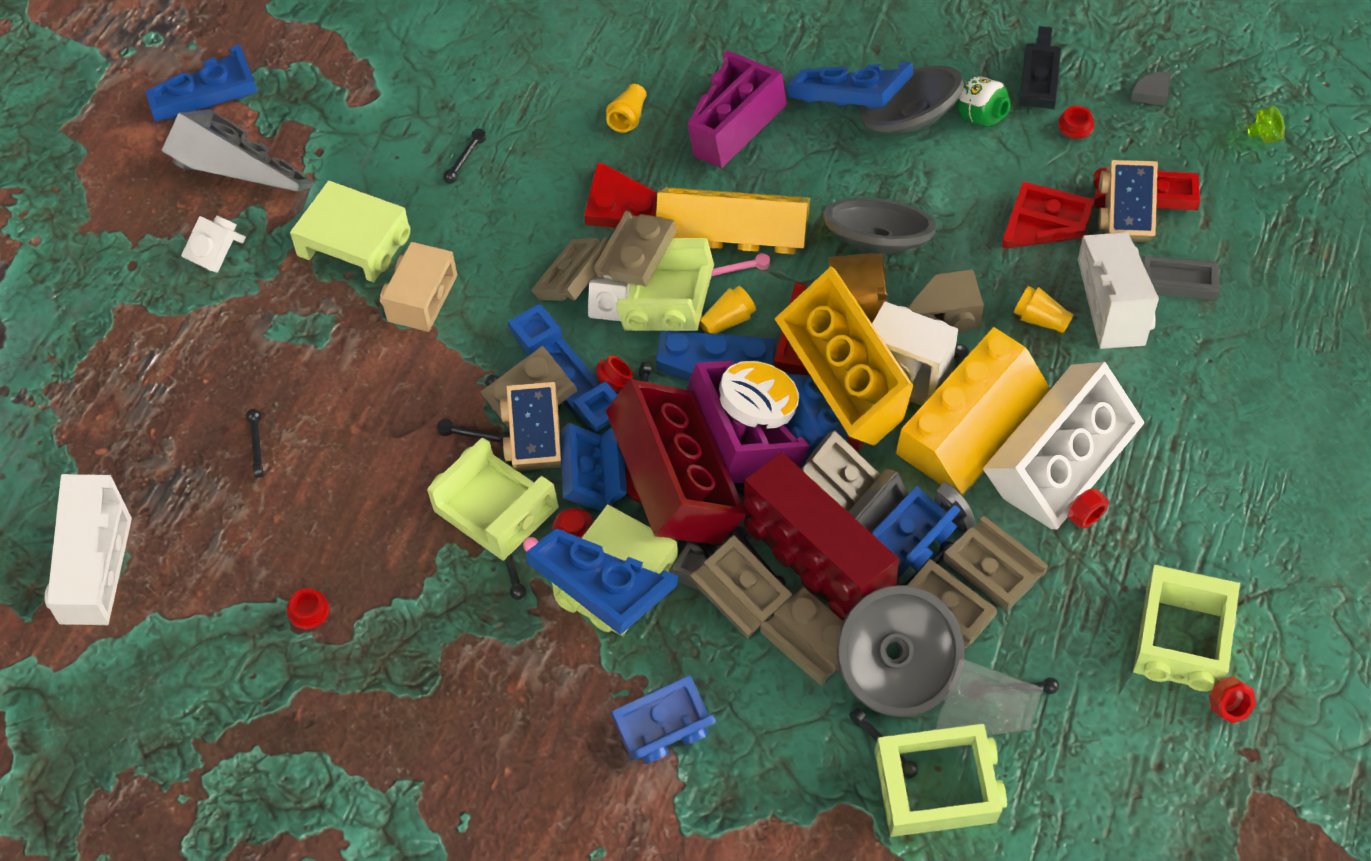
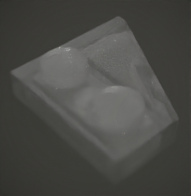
(988, 698)

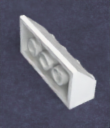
(1064, 443)

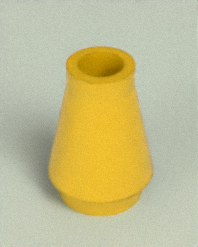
(625, 111)
(1042, 310)
(728, 311)

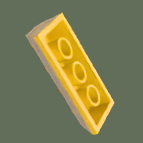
(737, 218)
(847, 358)
(973, 412)

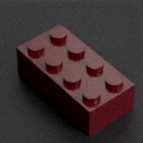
(675, 463)
(815, 535)

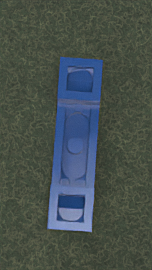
(592, 399)

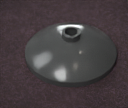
(918, 103)
(879, 224)
(926, 658)

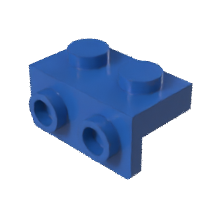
(813, 415)
(591, 467)
(914, 527)
(662, 719)

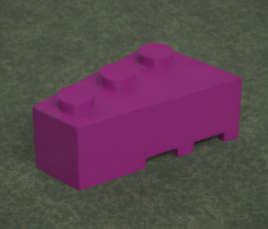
(735, 108)
(741, 445)

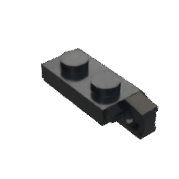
(1040, 72)

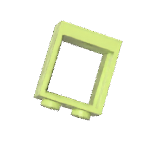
(1192, 593)
(893, 787)

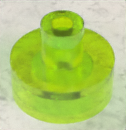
(1268, 125)

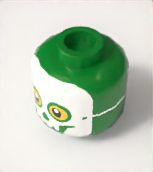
(983, 101)

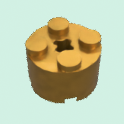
(864, 278)

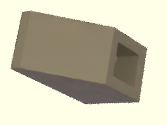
(952, 299)

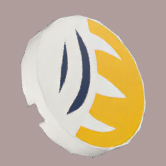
(758, 394)

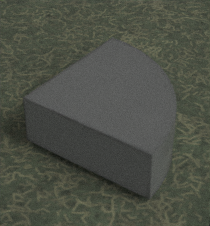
(1152, 89)
(946, 498)
(688, 561)

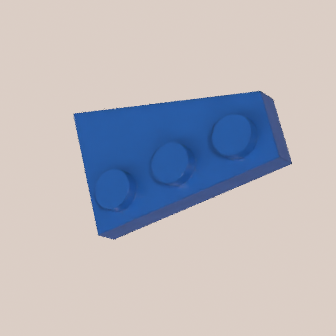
(212, 85)
(863, 87)
(682, 350)
(603, 584)

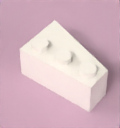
(1117, 290)
(87, 549)

